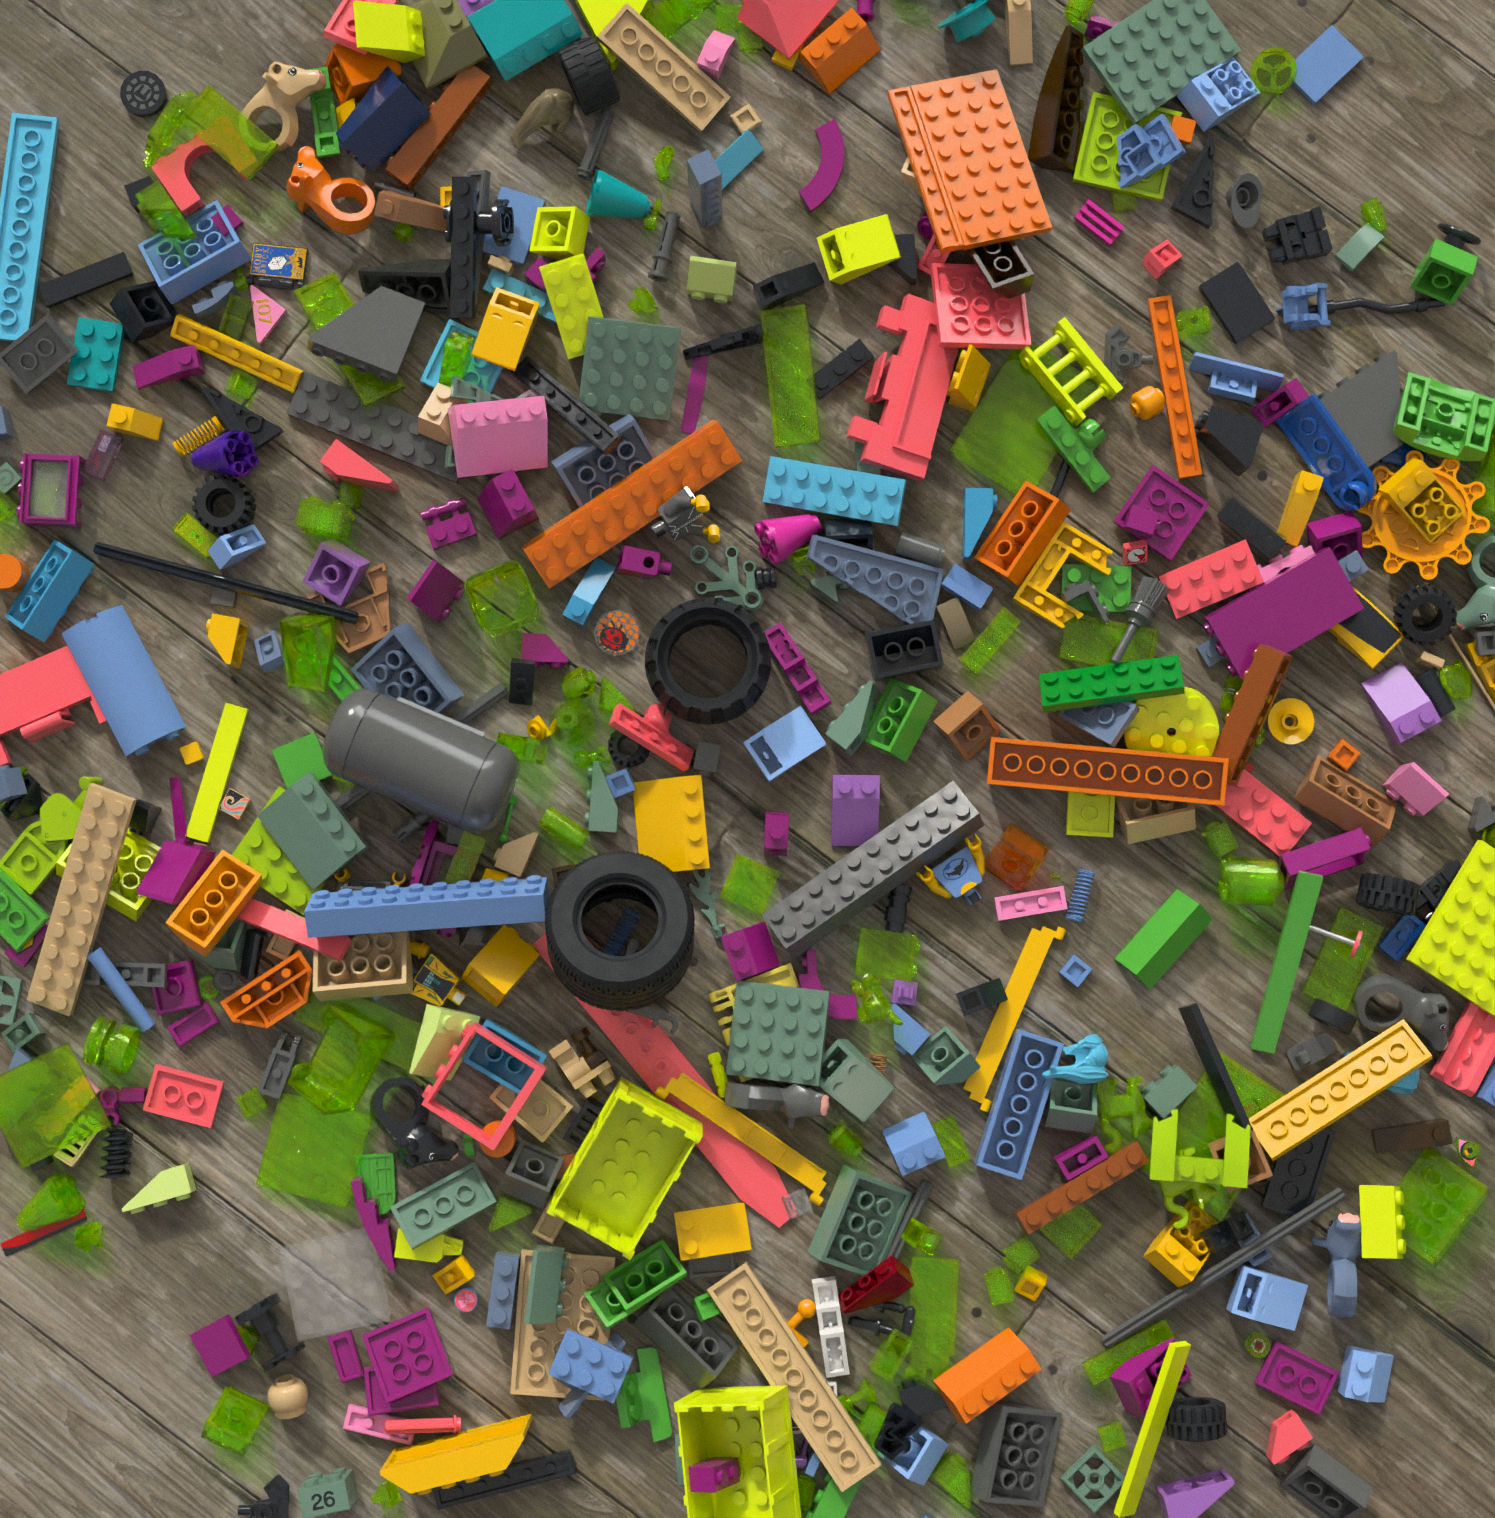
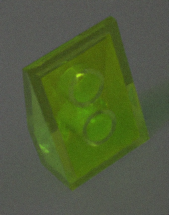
(308, 650)

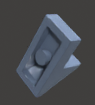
(269, 652)

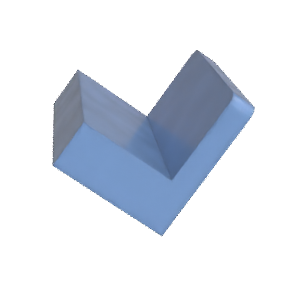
(966, 587)

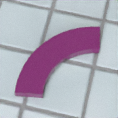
(829, 169)
(427, 843)

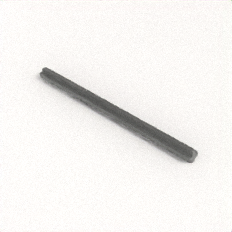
(463, 716)

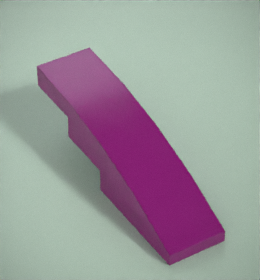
(797, 669)
(378, 1230)

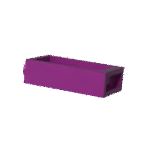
(1326, 856)
(432, 872)

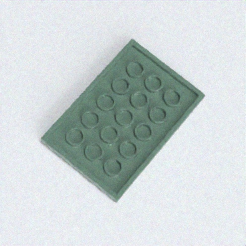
(1158, 53)

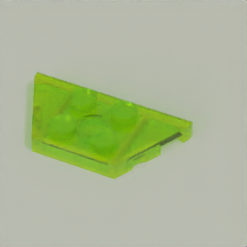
(164, 128)

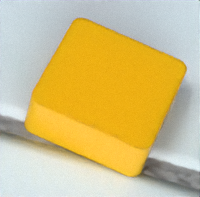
(191, 753)

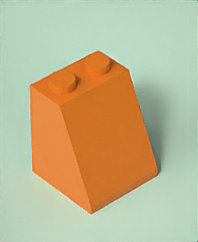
(355, 72)

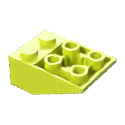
(858, 248)

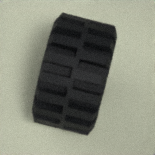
(210, 492)
(1437, 627)
(1388, 894)
(1196, 1419)

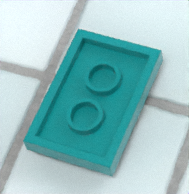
(99, 355)

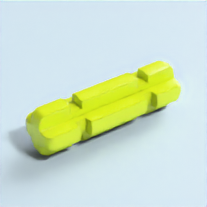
(718, 1073)

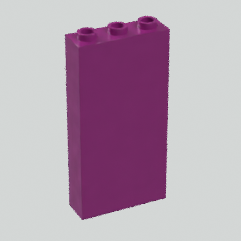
(1283, 611)

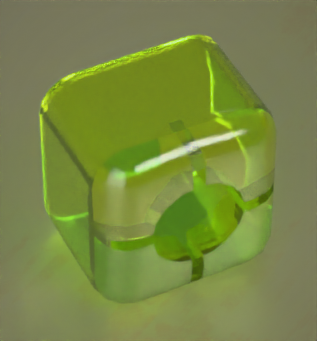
(483, 586)

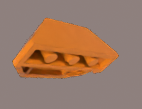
(272, 994)

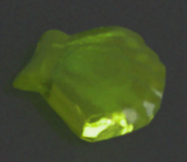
(1456, 680)

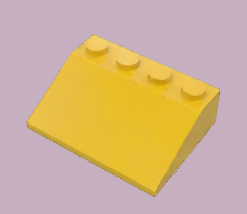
(672, 822)

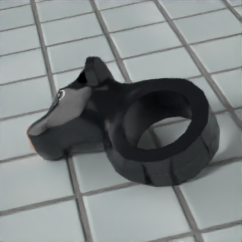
(414, 1139)

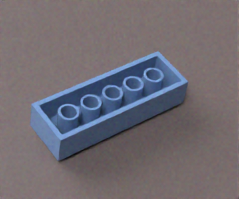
(1018, 1104)

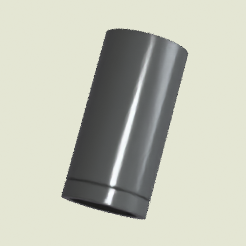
(920, 550)

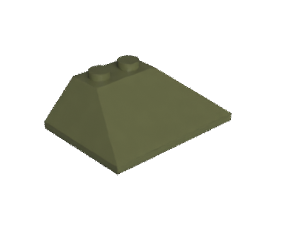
(448, 41)

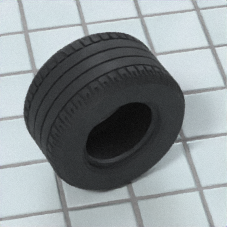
(628, 980)

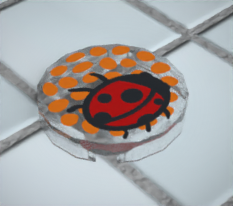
(616, 633)

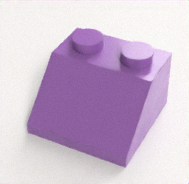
(336, 571)

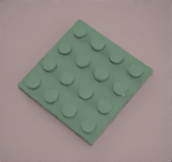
(629, 367)
(778, 1033)

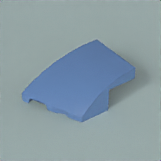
(1147, 150)

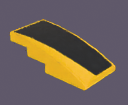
(1368, 633)

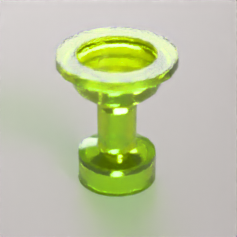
(866, 1392)

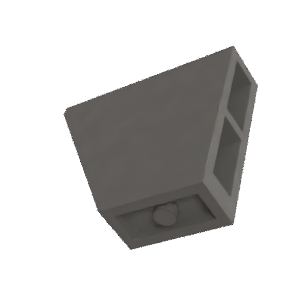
(371, 334)
(1368, 408)

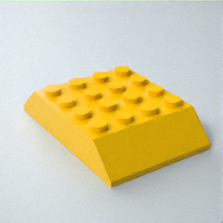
(456, 1457)

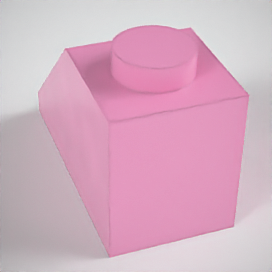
(715, 54)

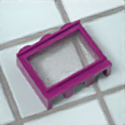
(50, 490)

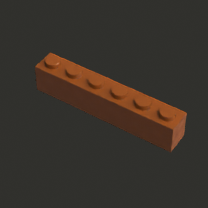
(436, 131)
(1251, 708)
(1080, 1188)

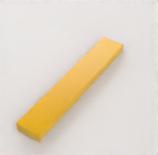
(236, 353)

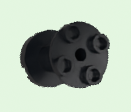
(496, 222)
(265, 1323)

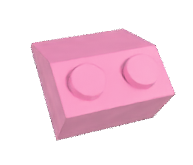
(1414, 789)

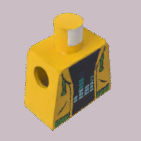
(437, 983)

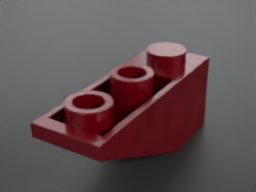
(877, 1286)

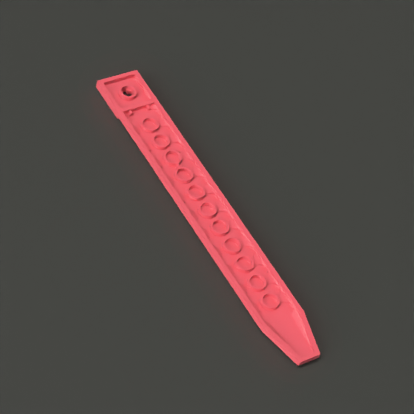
(659, 1059)

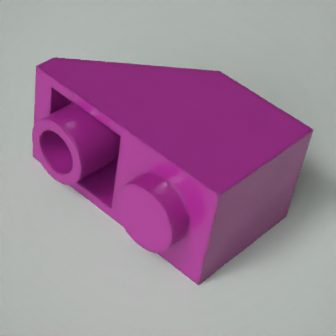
(542, 651)

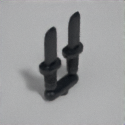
(877, 1327)

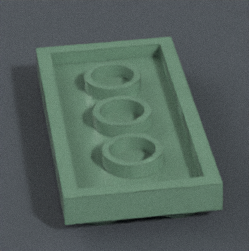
(443, 1205)

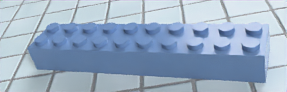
(427, 906)

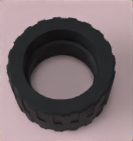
(588, 75)

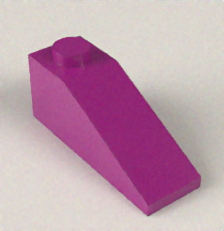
(169, 367)

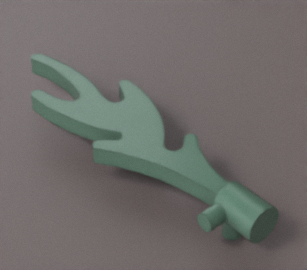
(703, 896)

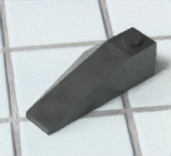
(421, 280)

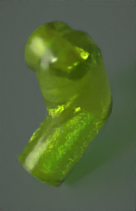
(662, 160)

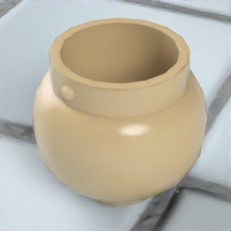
(288, 1396)

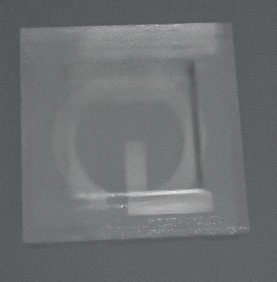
(796, 1203)

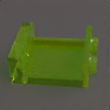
(887, 954)

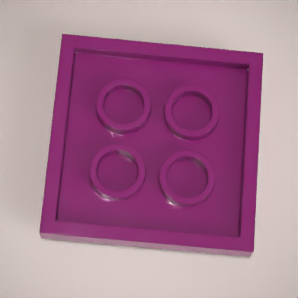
(1177, 509)
(407, 1355)

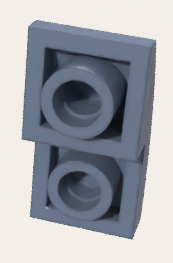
(209, 306)

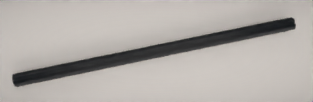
(225, 582)

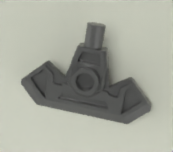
(1119, 358)

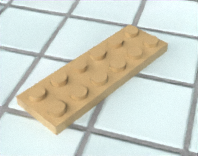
(663, 67)

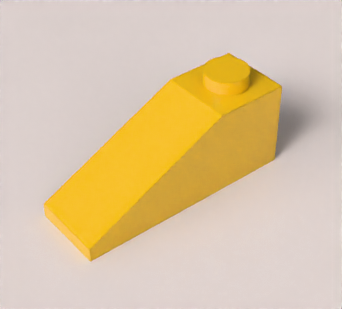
(1299, 506)

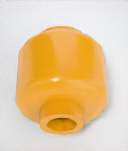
(1147, 403)

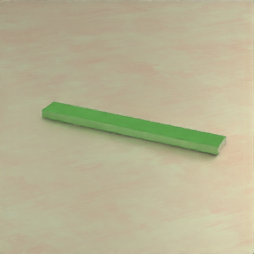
(1286, 961)

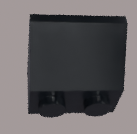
(143, 310)
(850, 531)

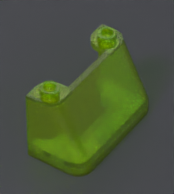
(341, 1061)

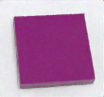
(181, 989)
(220, 1345)

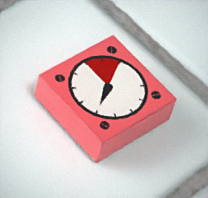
(1134, 552)

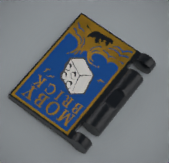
(277, 266)

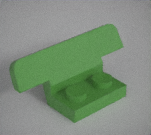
(644, 1396)

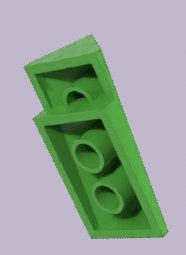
(1163, 938)
(634, 1284)

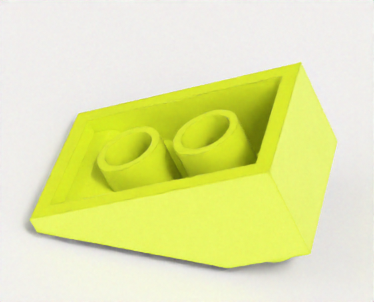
(389, 30)

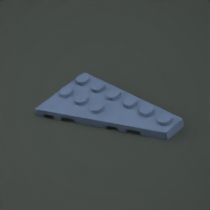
(893, 583)

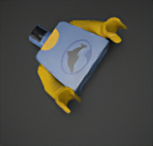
(958, 873)

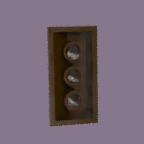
(1003, 268)

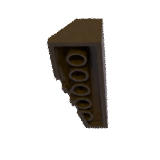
(1057, 121)

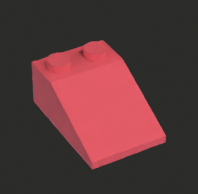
(346, 465)

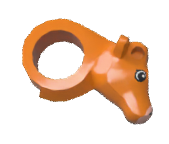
(314, 187)

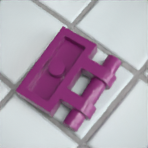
(450, 530)

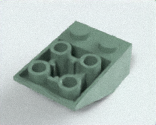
(853, 1080)

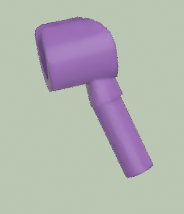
(801, 1460)

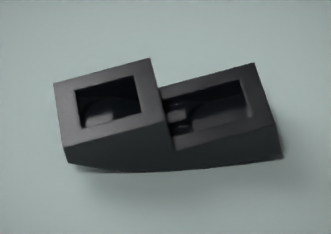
(1227, 1232)

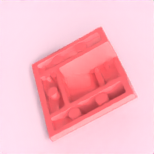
(785, 22)

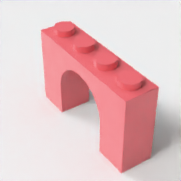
(175, 174)

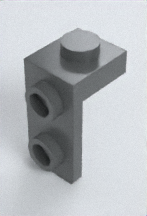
(1074, 591)

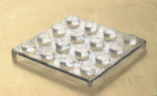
(334, 1284)

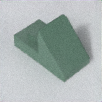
(827, 587)
(23, 1031)

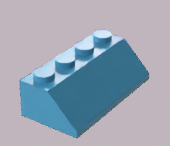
(49, 591)

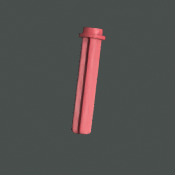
(427, 1425)

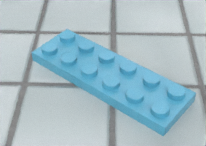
(834, 490)

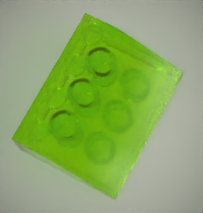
(1438, 1205)

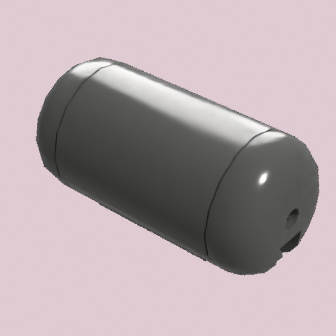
(421, 760)

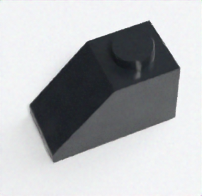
(906, 264)
(144, 817)
(920, 1397)

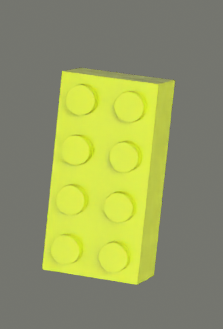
(572, 300)

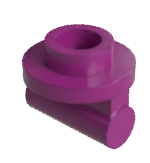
(924, 226)

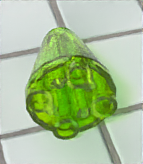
(51, 1203)

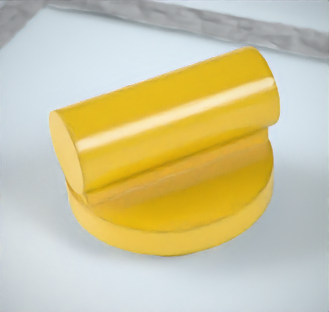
(537, 729)

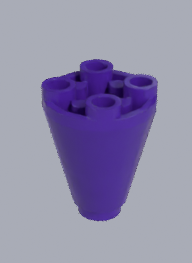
(227, 454)

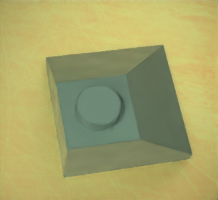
(229, 949)
(945, 1059)

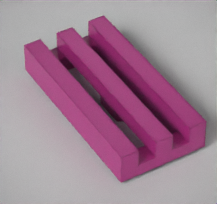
(1102, 214)

